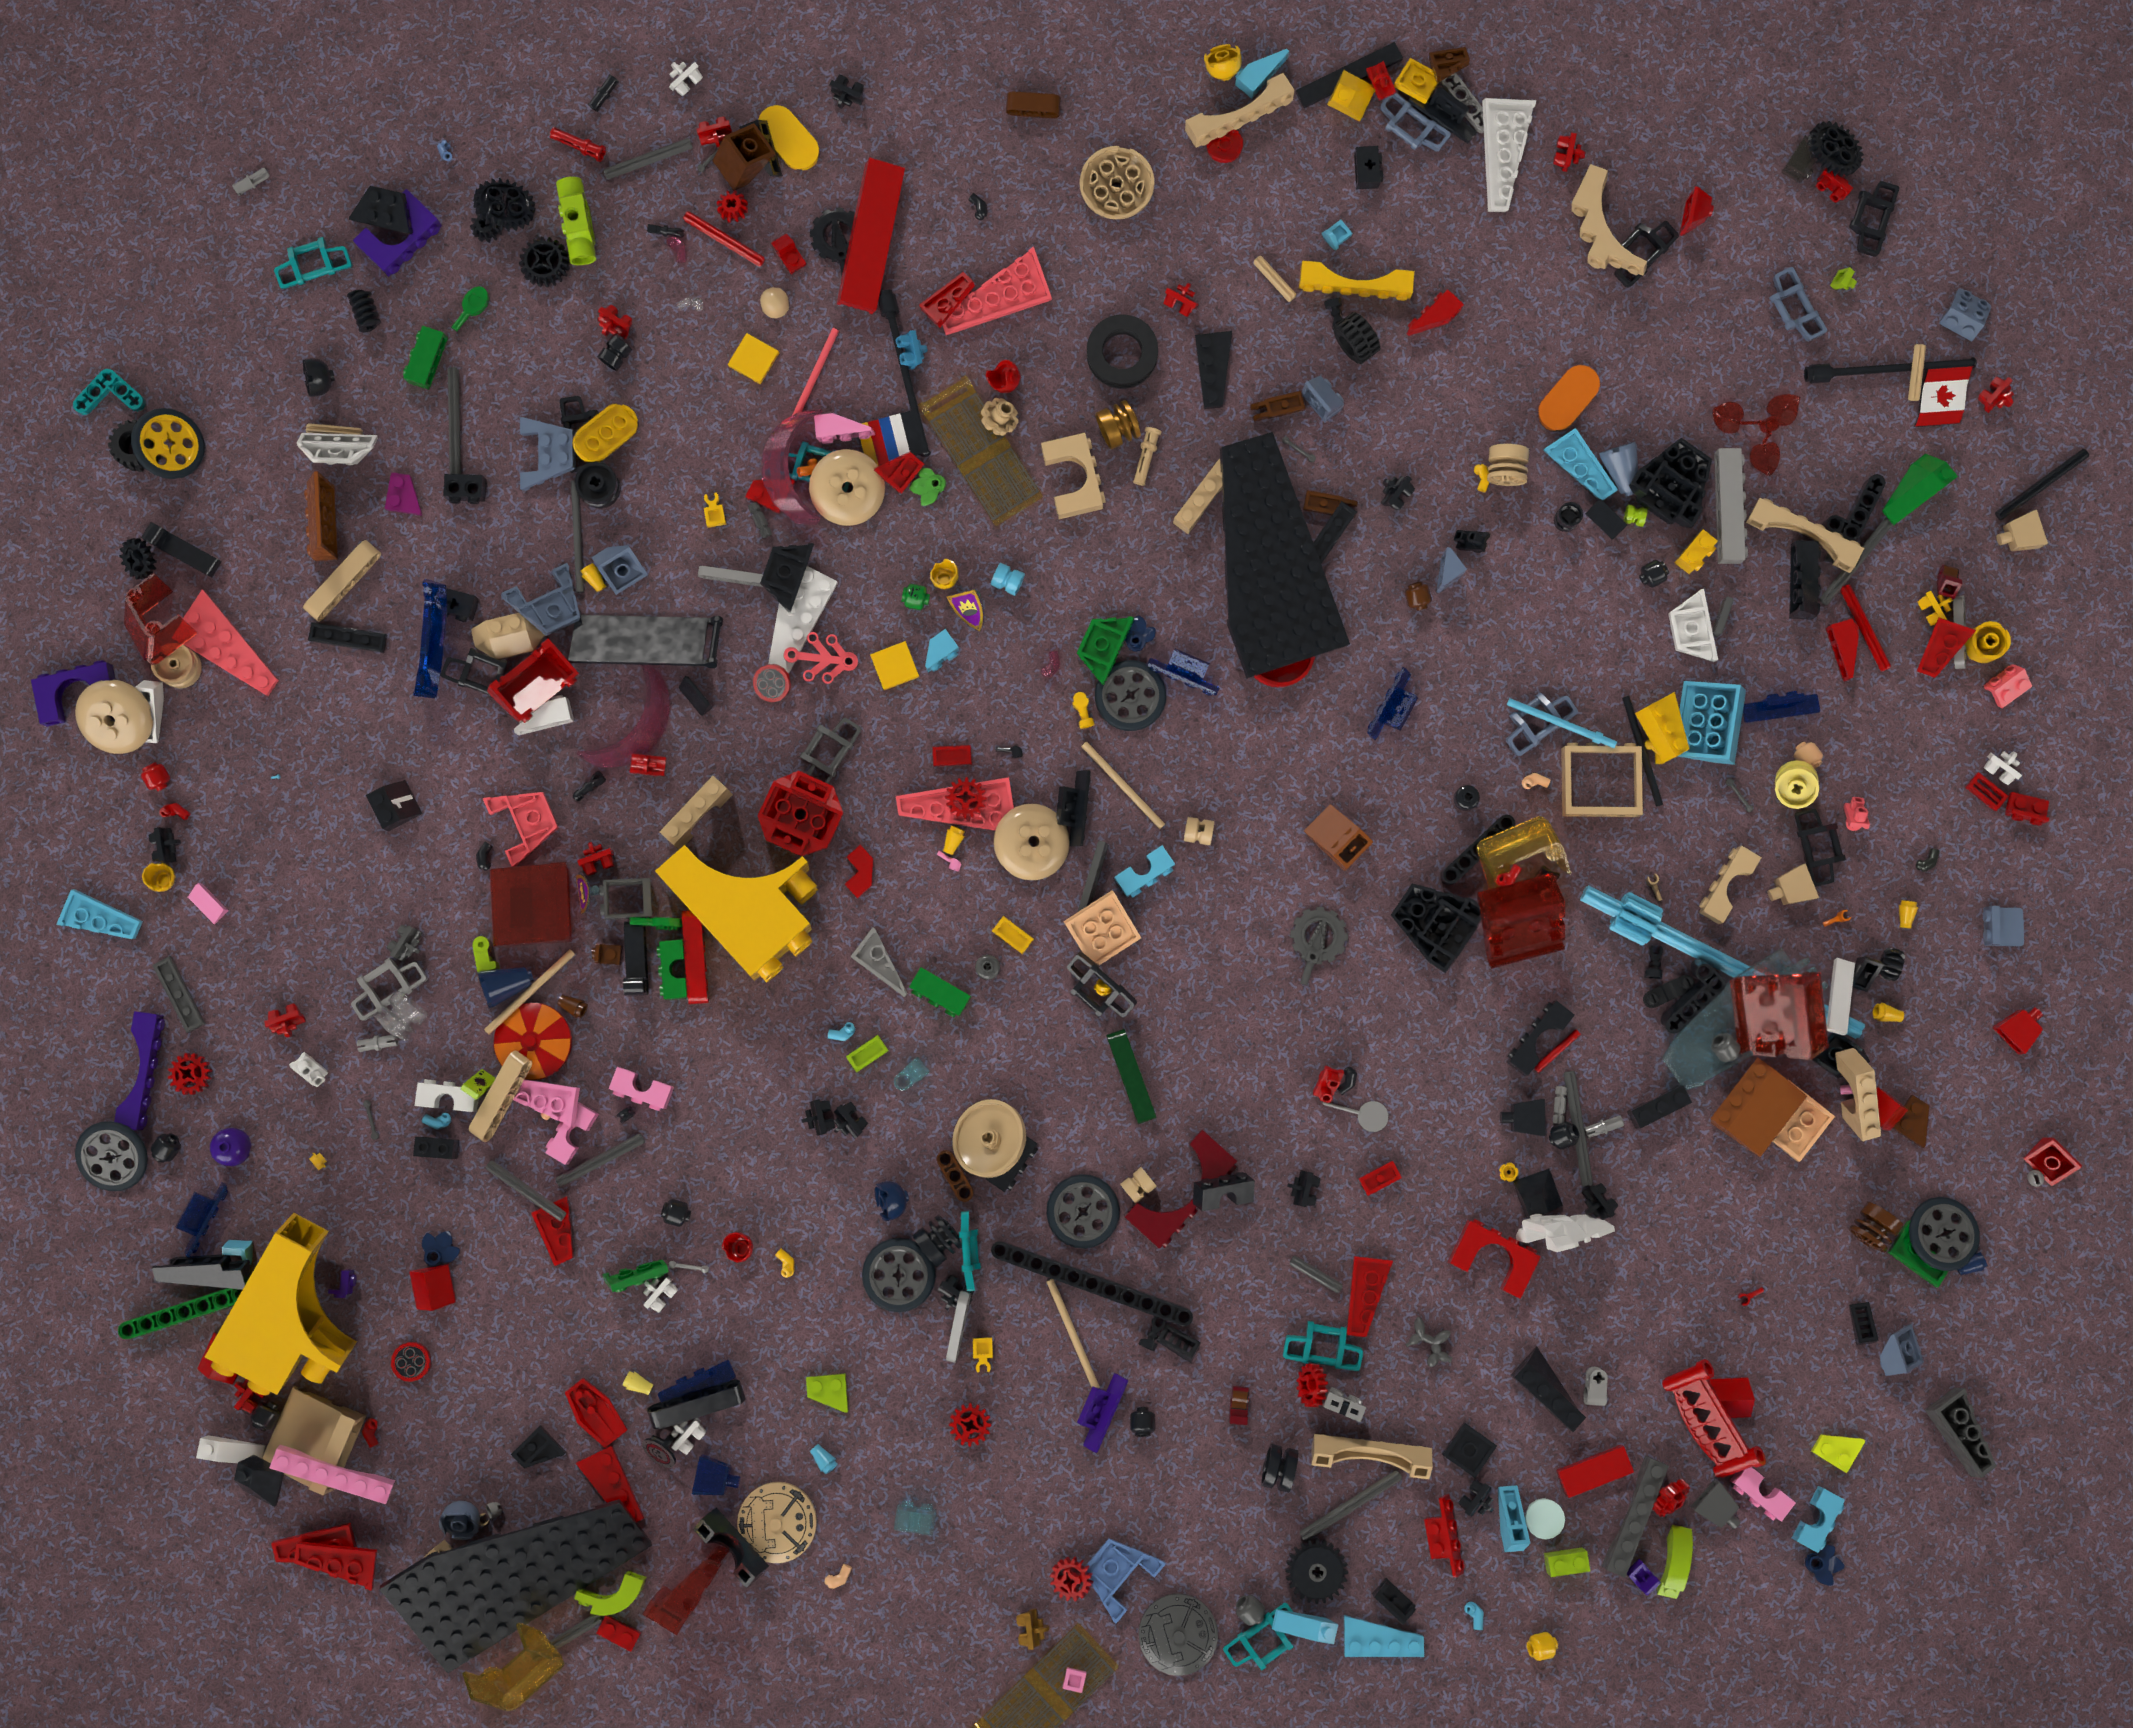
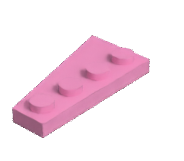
(551, 1099)

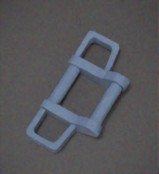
(1407, 108)
(1798, 289)
(1533, 739)

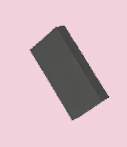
(1722, 616)

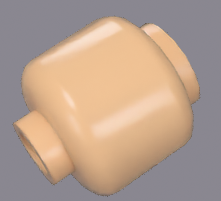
(1809, 753)

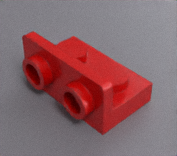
(2027, 808)

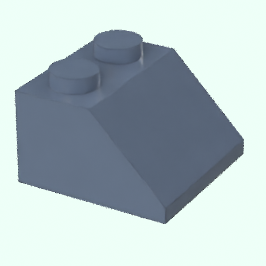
(1322, 398)

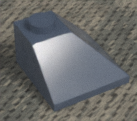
(619, 567)
(1901, 1352)

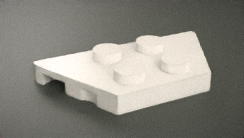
(1693, 628)

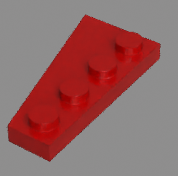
(1365, 1292)
(610, 1480)
(338, 1535)
(345, 1562)

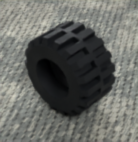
(1357, 338)
(120, 443)

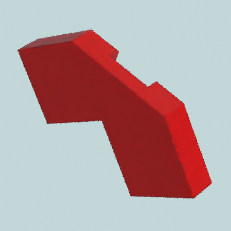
(863, 878)

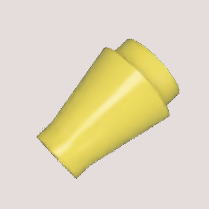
(637, 1383)

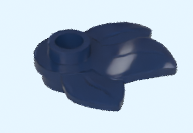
(1140, 632)
(441, 1246)
(1826, 1565)

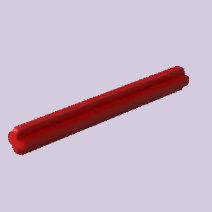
(724, 239)
(1865, 628)

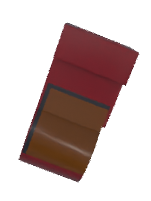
(1948, 578)
(1239, 1405)

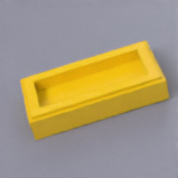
(1012, 935)

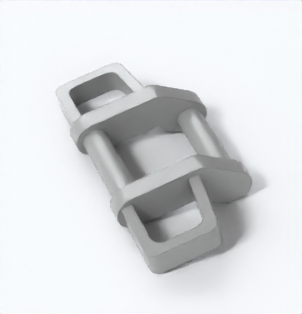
(369, 991)

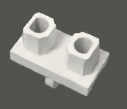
(691, 72)
(2009, 773)
(309, 1069)
(654, 1300)
(681, 1442)

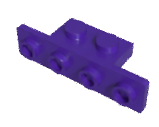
(1100, 1410)

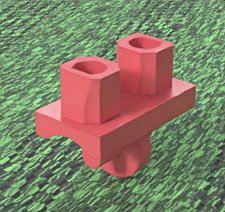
(1856, 814)

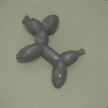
(1435, 1342)

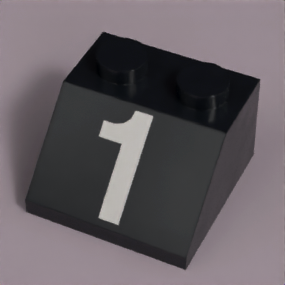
(394, 805)

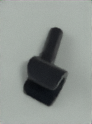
(1016, 751)

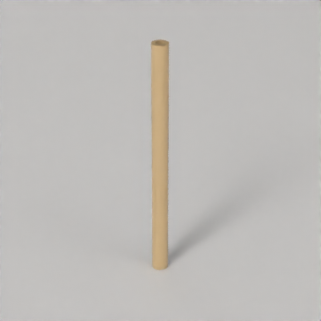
(1123, 785)
(528, 992)
(1072, 1333)

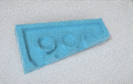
(1579, 461)
(93, 915)
(1377, 1640)

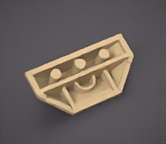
(506, 636)

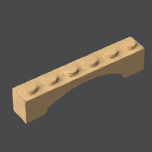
(1205, 128)
(1843, 552)
(1332, 1449)

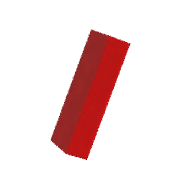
(1595, 1471)

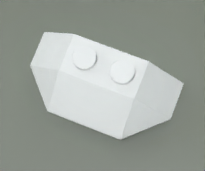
(336, 448)

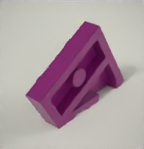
(402, 495)

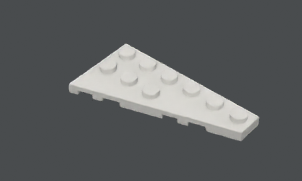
(1504, 140)
(793, 627)

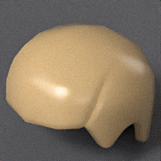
(774, 302)

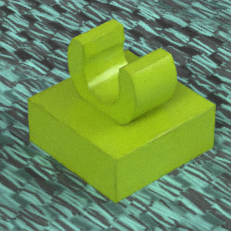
(1844, 279)

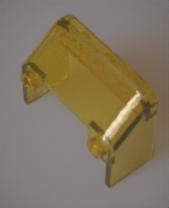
(1519, 844)
(521, 1677)

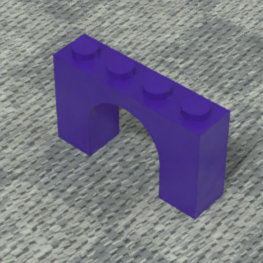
(391, 257)
(50, 688)

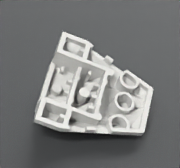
(1562, 1231)

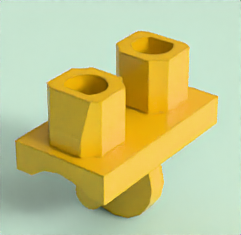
(1929, 600)

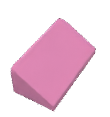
(207, 903)

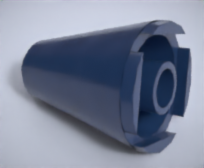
(503, 983)

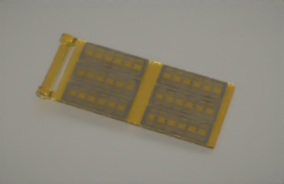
(980, 455)
(1039, 1696)

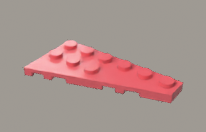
(932, 805)

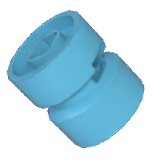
(1005, 578)

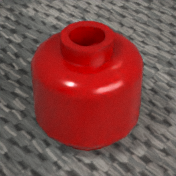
(155, 776)

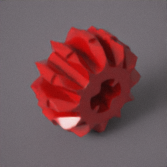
(734, 200)

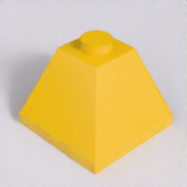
(1351, 95)

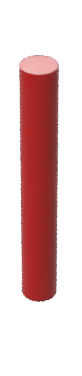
(1557, 1050)

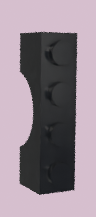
(1525, 1057)
(717, 1529)

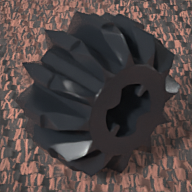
(486, 232)
(1893, 964)

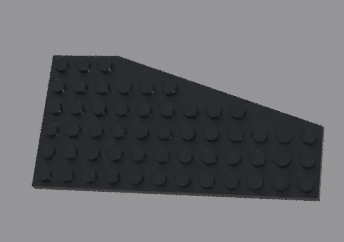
(1272, 571)
(480, 1591)

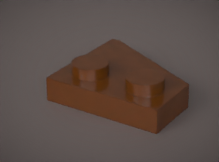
(1448, 62)

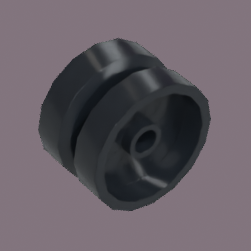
(589, 477)
(1279, 1467)

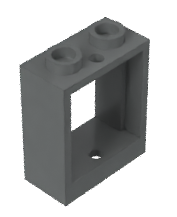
(646, 888)

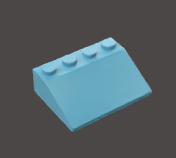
(1712, 720)

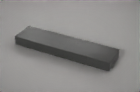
(1094, 874)
(179, 994)

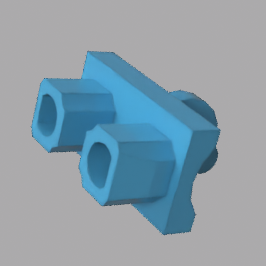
(913, 349)

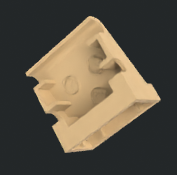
(316, 1429)

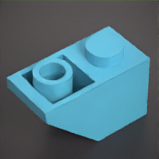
(940, 649)

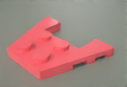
(532, 818)

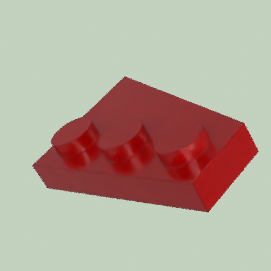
(947, 299)

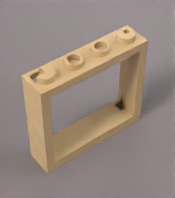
(1569, 811)

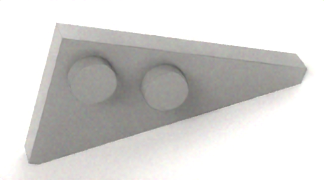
(875, 958)

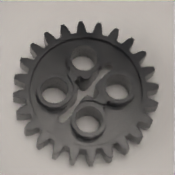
(1835, 148)
(492, 208)

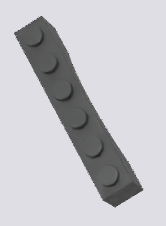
(1627, 1539)

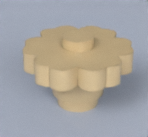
(999, 416)

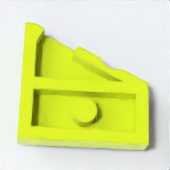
(1838, 1450)

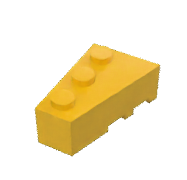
(1664, 727)

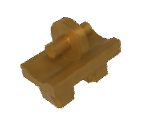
(1034, 1629)

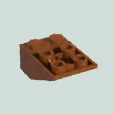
(1338, 837)

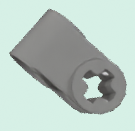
(1595, 1390)

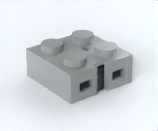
(1347, 1406)

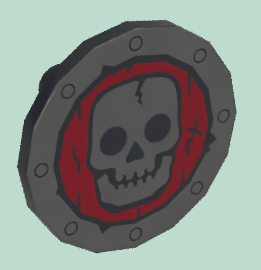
(658, 1450)

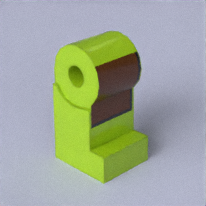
(482, 952)

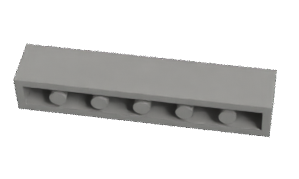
(1730, 506)

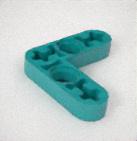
(112, 386)

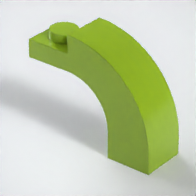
(1678, 1562)
(612, 1604)

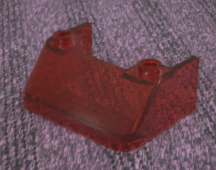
(153, 638)

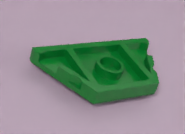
(1102, 644)

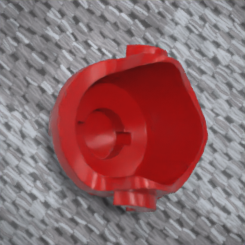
(1004, 377)

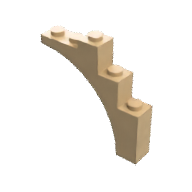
(1594, 227)

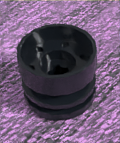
(937, 1240)

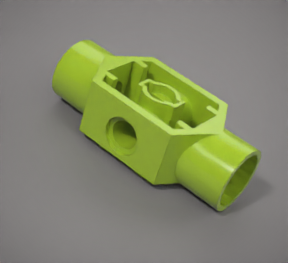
(577, 221)

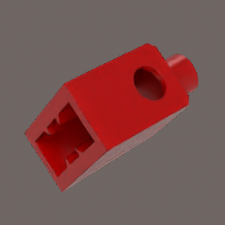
(2020, 1029)

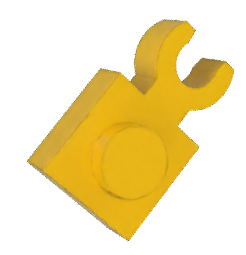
(714, 513)
(983, 1349)

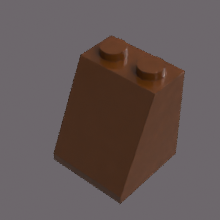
(743, 156)

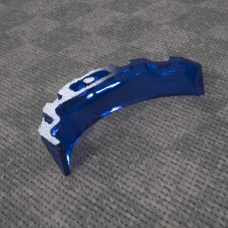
(432, 639)

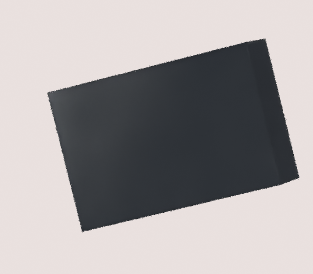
(1865, 972)

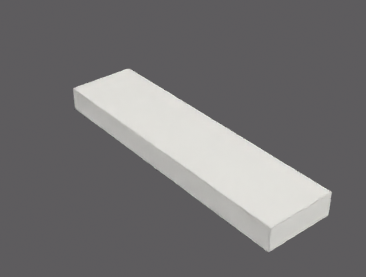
(1840, 996)

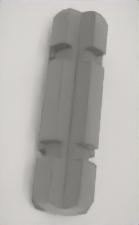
(1559, 1104)

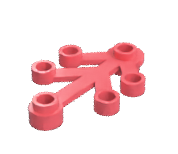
(823, 658)

